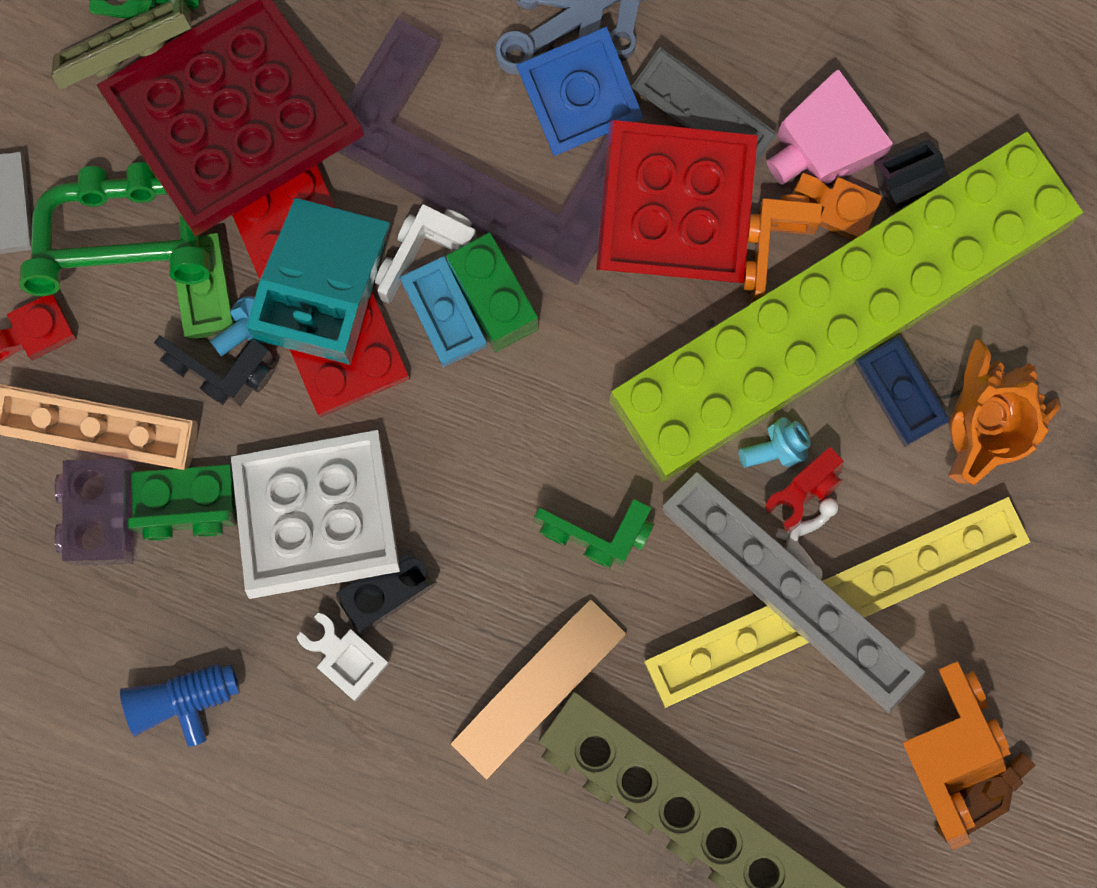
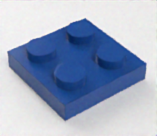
(579, 91)

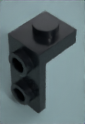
(247, 374)

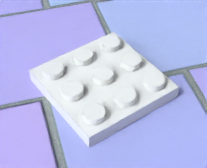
(314, 514)

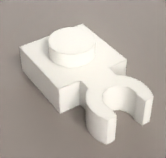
(348, 660)

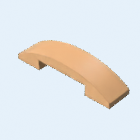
(538, 689)

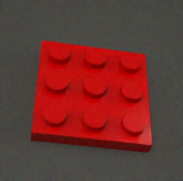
(676, 202)

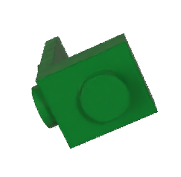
(631, 533)

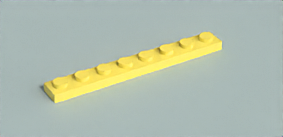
(864, 587)

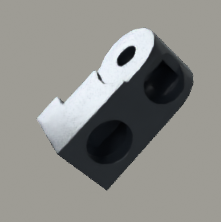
(378, 597)

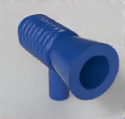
(181, 697)

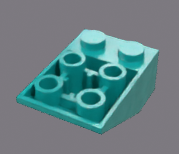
(318, 281)

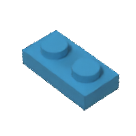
(443, 312)

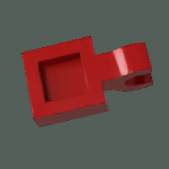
(36, 329)
(816, 480)

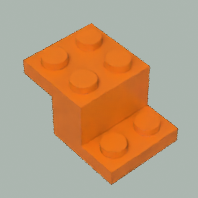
(958, 754)

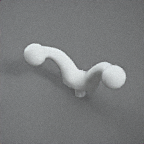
(828, 507)

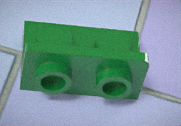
(182, 501)

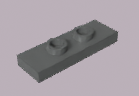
(697, 102)

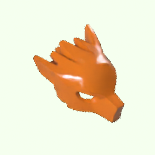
(996, 416)

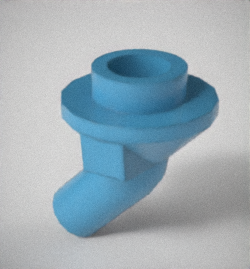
(237, 332)

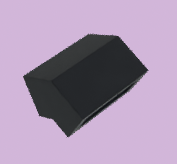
(910, 174)

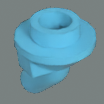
(787, 444)

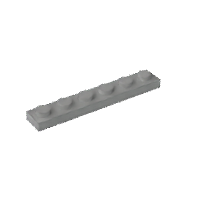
(793, 592)

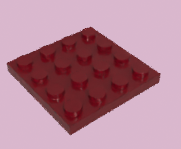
(230, 112)

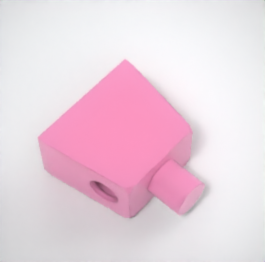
(829, 135)

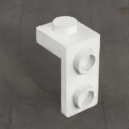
(445, 229)

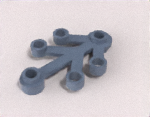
(579, 12)

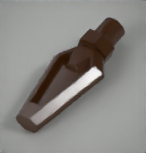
(993, 796)

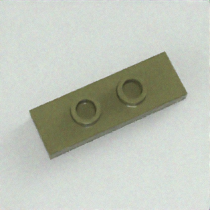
(107, 49)

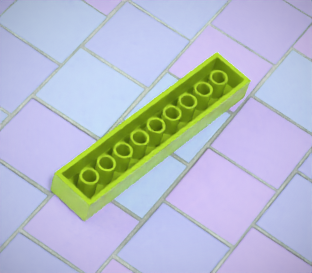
(844, 307)

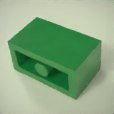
(492, 292)

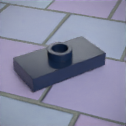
(901, 391)

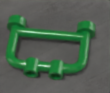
(43, 271)

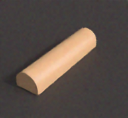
(97, 427)

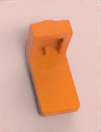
(787, 215)

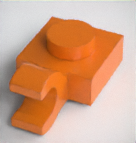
(845, 207)

